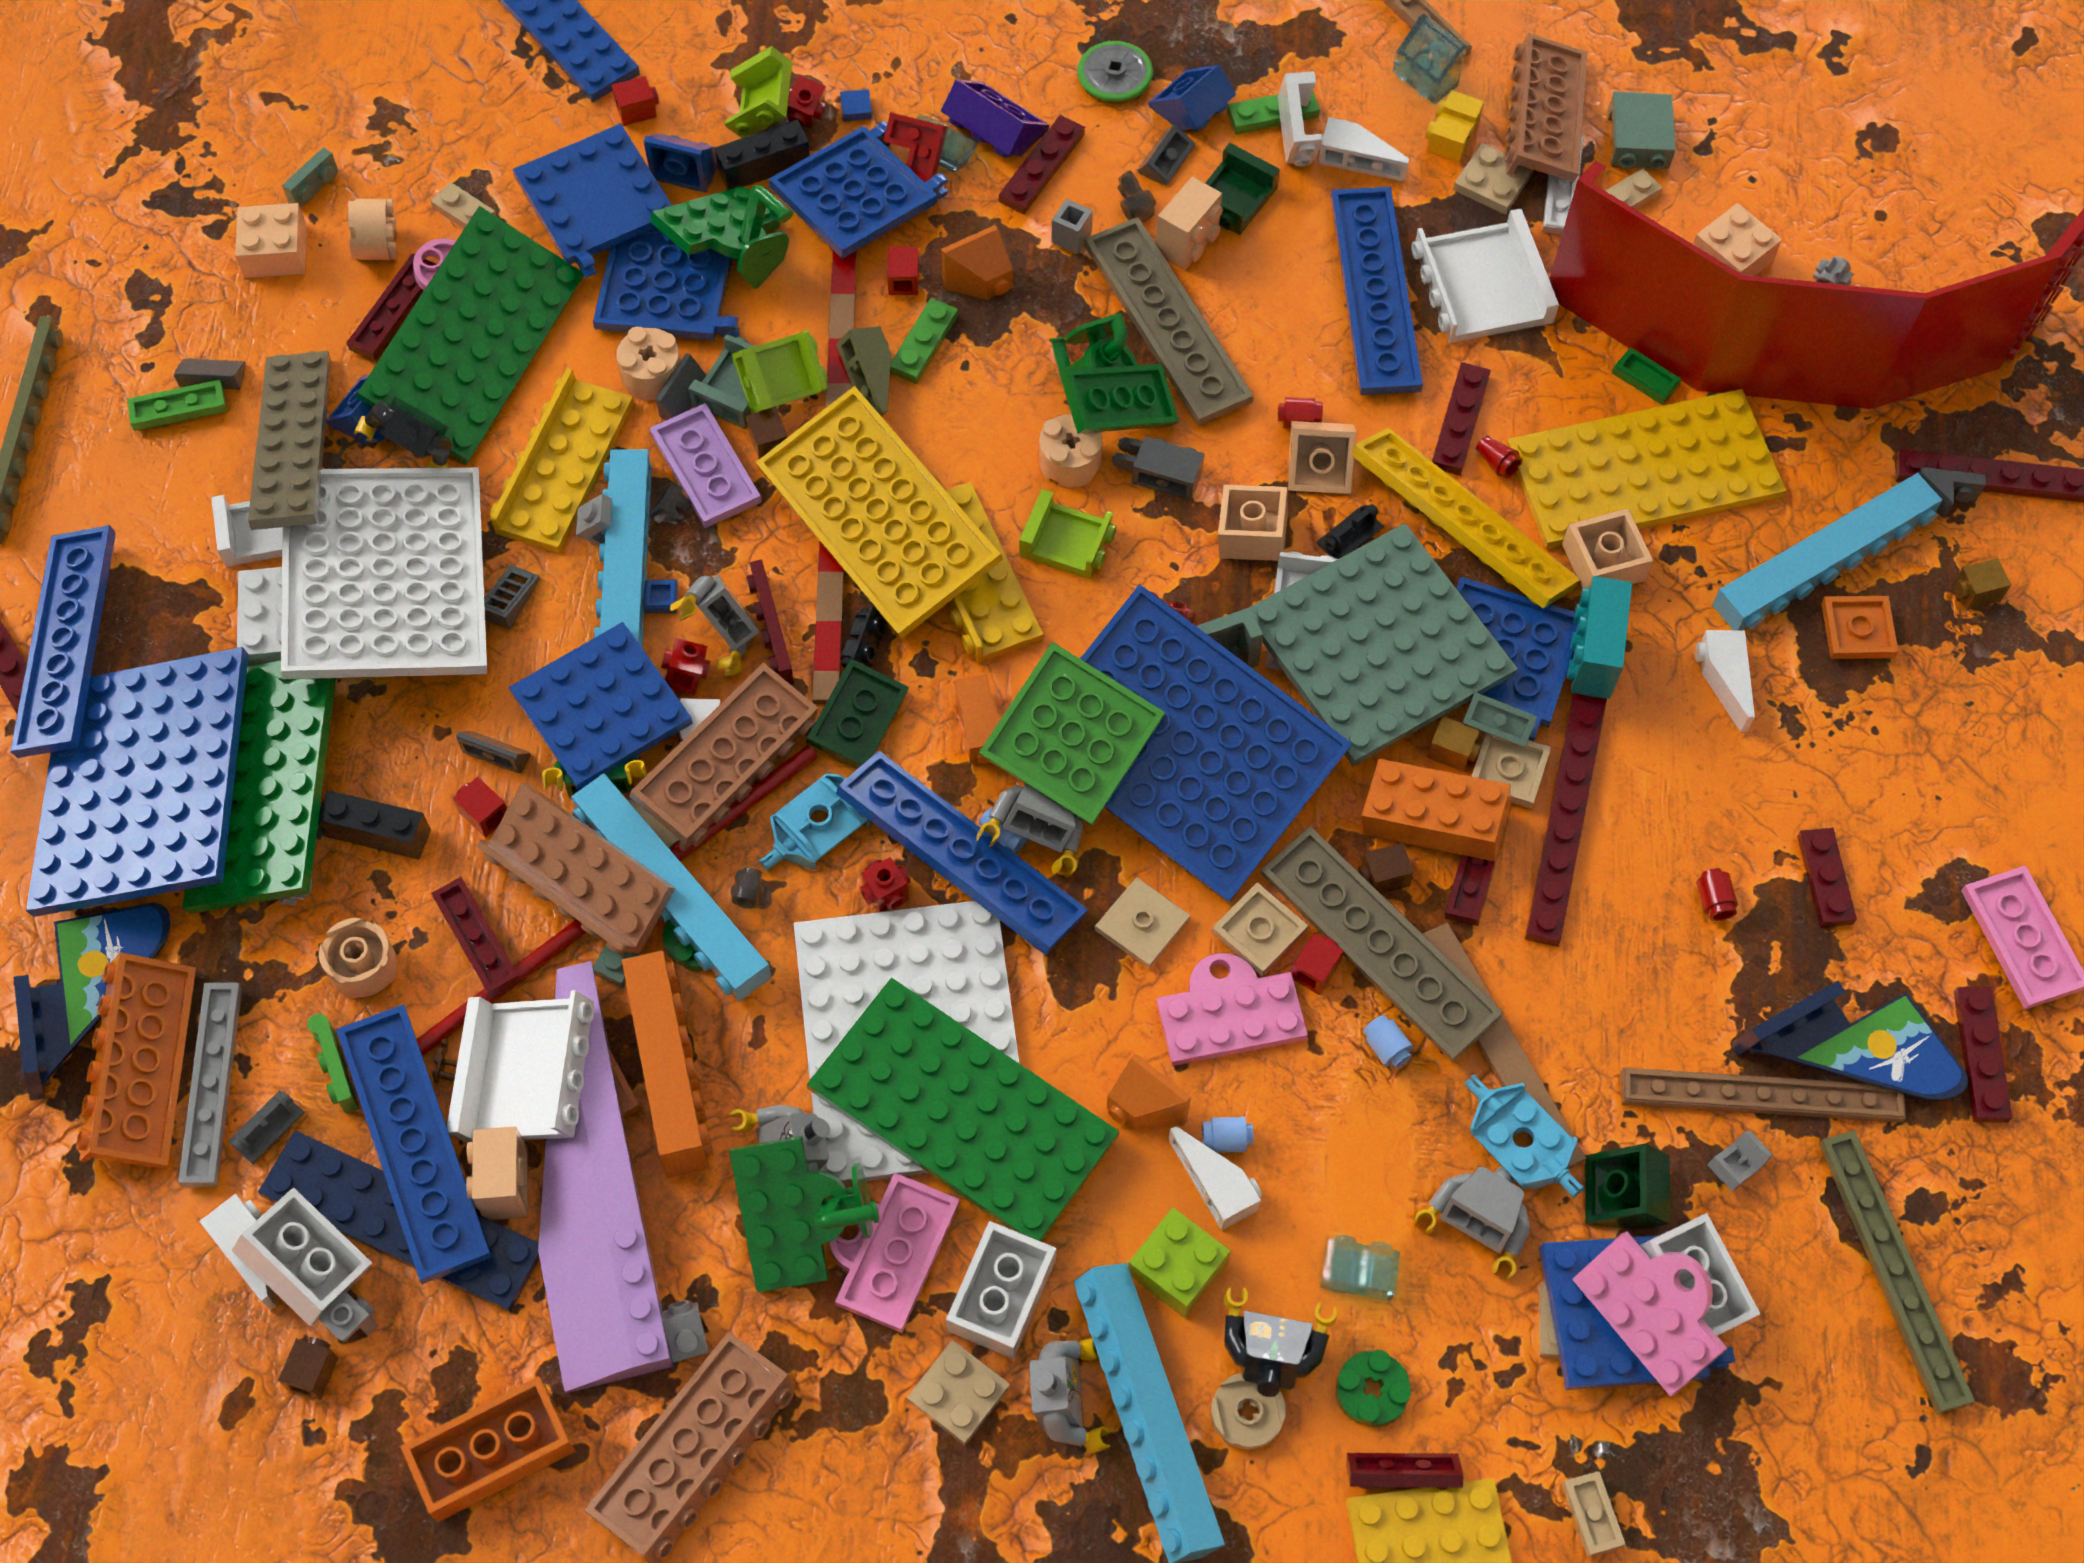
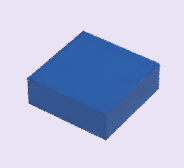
(856, 105)
(660, 595)

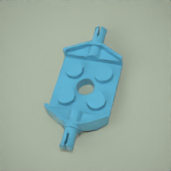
(806, 841)
(1513, 1110)

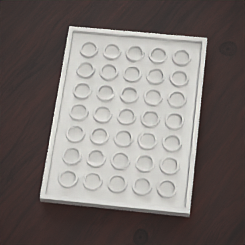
(386, 577)
(941, 954)

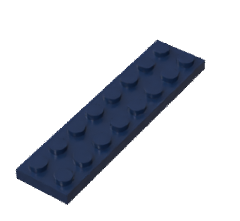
(361, 1207)

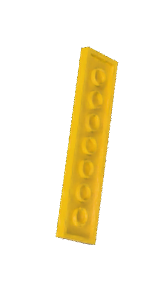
(1465, 517)

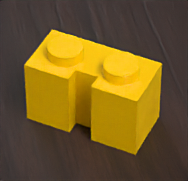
(1454, 126)

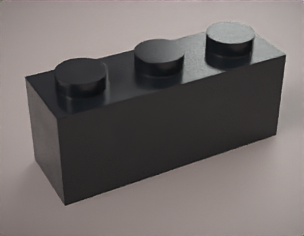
(761, 155)
(373, 824)

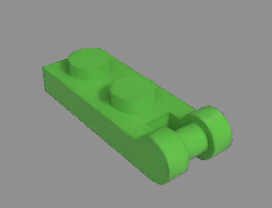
(332, 1061)

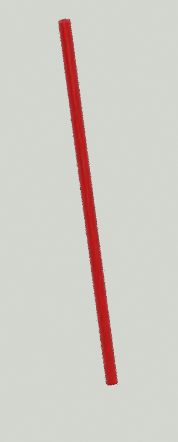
(574, 931)

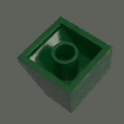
(1628, 1188)

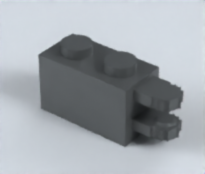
(1161, 465)

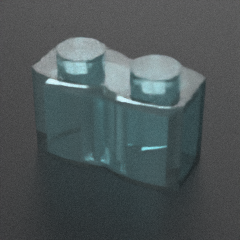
(1360, 1268)

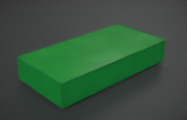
(1646, 376)

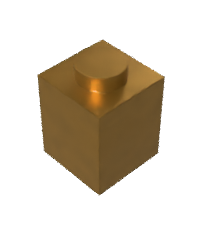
(1981, 584)
(1454, 744)

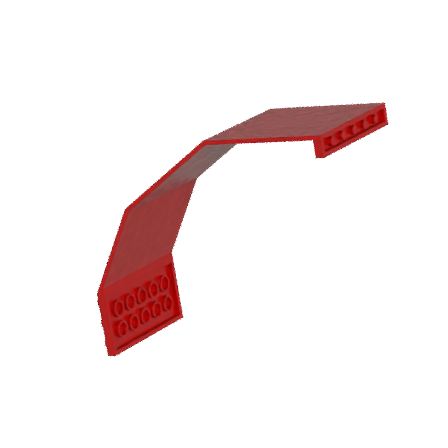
(1790, 334)

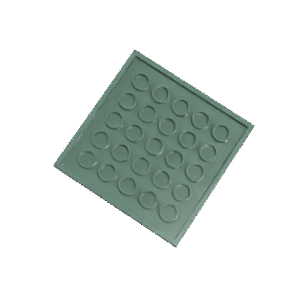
(1381, 643)

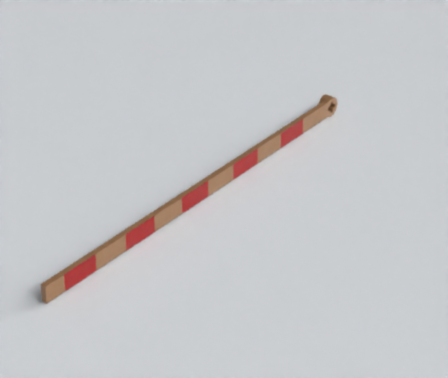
(830, 574)

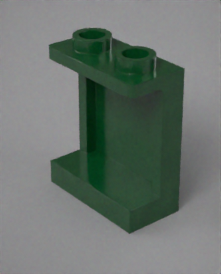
(1244, 185)

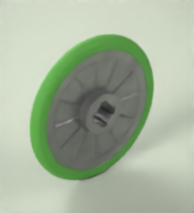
(1115, 71)

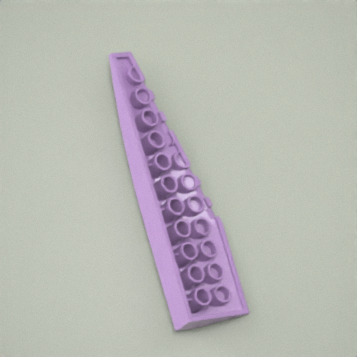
(595, 1231)

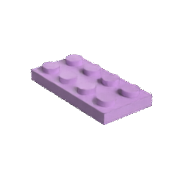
(705, 465)

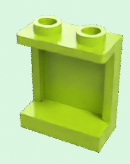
(764, 92)
(780, 371)
(1066, 537)

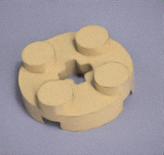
(1237, 1430)

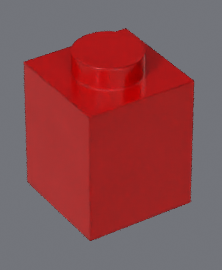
(635, 100)
(903, 270)
(480, 806)
(1317, 963)

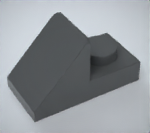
(1953, 485)

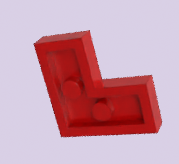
(922, 139)

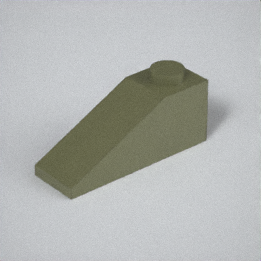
(867, 364)

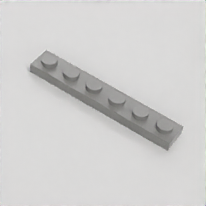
(210, 1085)

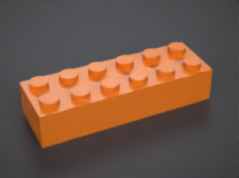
(667, 1064)

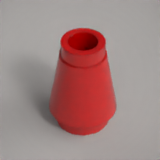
(1499, 456)

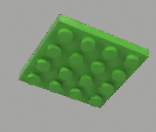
(1072, 733)

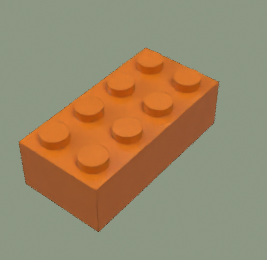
(1436, 809)
(487, 1449)

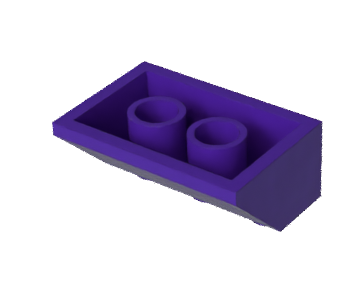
(993, 118)

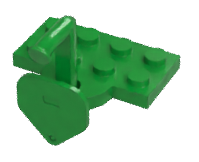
(733, 226)
(1108, 385)
(787, 1213)

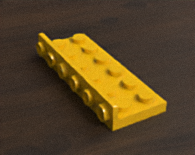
(560, 463)
(993, 608)

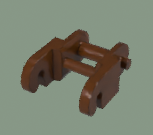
(440, 1062)

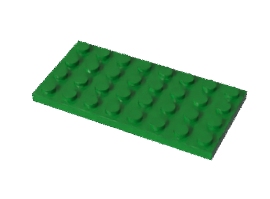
(474, 330)
(273, 791)
(963, 1111)

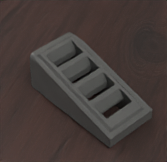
(507, 616)

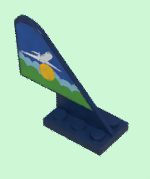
(62, 1015)
(1883, 1049)

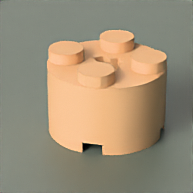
(372, 229)
(647, 361)
(1069, 456)
(356, 975)

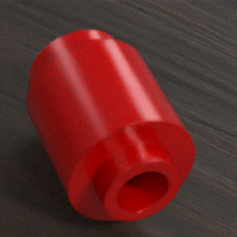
(1299, 409)
(1717, 894)

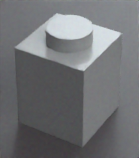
(1071, 226)

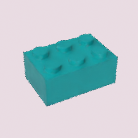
(1599, 637)

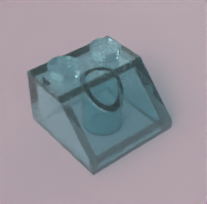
(1430, 60)

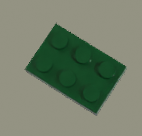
(857, 714)

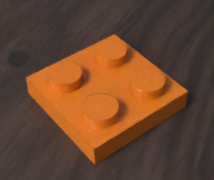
(1859, 627)

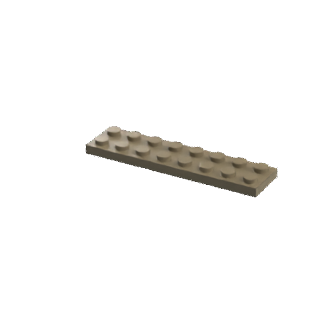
(1168, 321)
(290, 441)
(1382, 944)

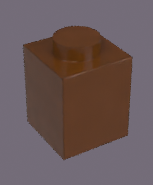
(765, 430)
(1387, 868)
(308, 1367)

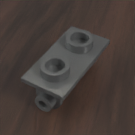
(266, 1126)

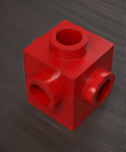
(806, 101)
(685, 659)
(885, 885)

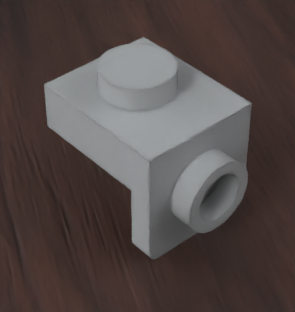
(594, 518)
(1740, 1160)
(347, 1316)
(684, 1330)

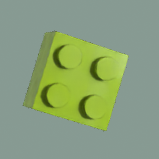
(1178, 1262)

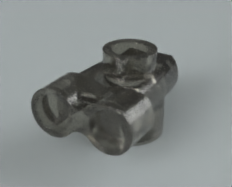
(1136, 201)
(750, 890)

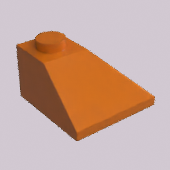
(978, 265)
(1146, 1098)

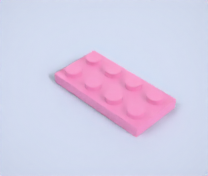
(2025, 937)

